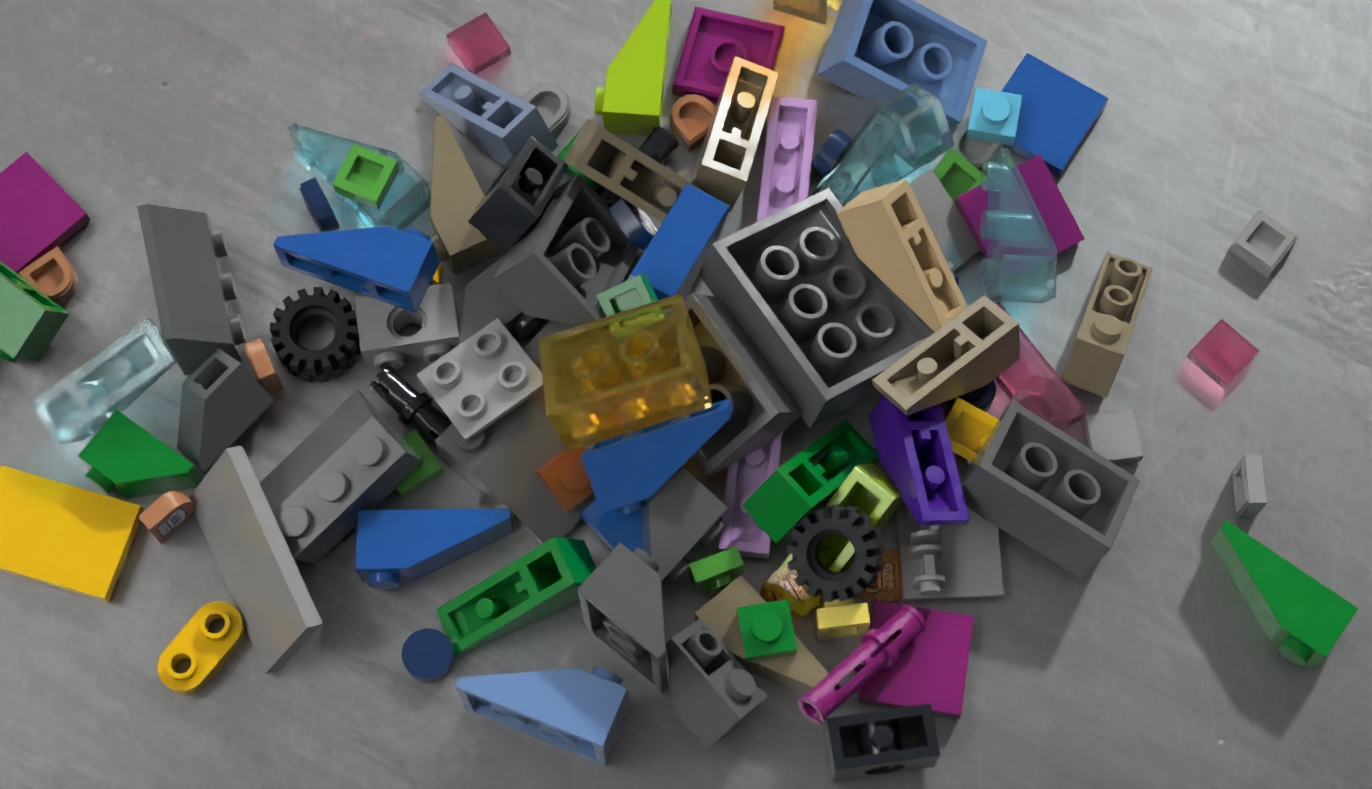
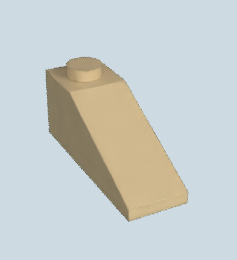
(902, 251)

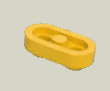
(205, 649)

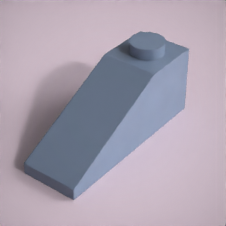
(486, 113)

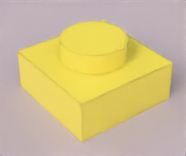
(841, 619)

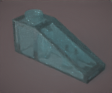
(105, 384)

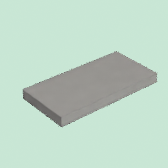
(254, 560)

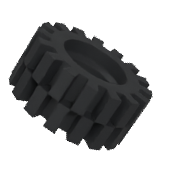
(304, 310)
(808, 563)

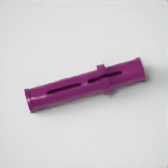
(900, 629)

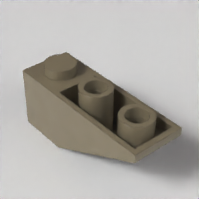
(1107, 325)

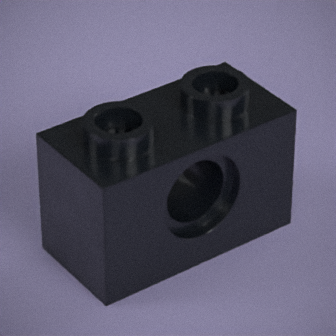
(518, 194)
(881, 742)

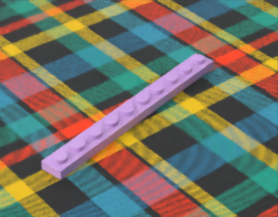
(782, 185)

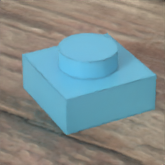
(994, 116)

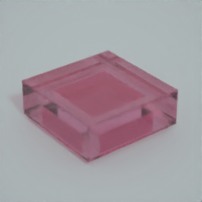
(478, 44)
(1222, 353)

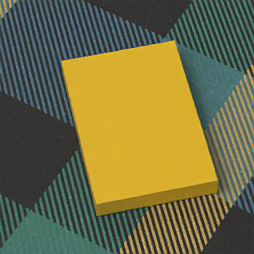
(64, 534)

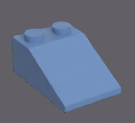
(896, 43)
(558, 706)

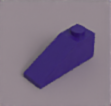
(920, 462)

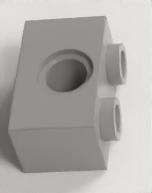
(381, 323)

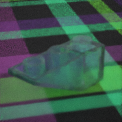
(890, 144)
(405, 199)
(1019, 246)

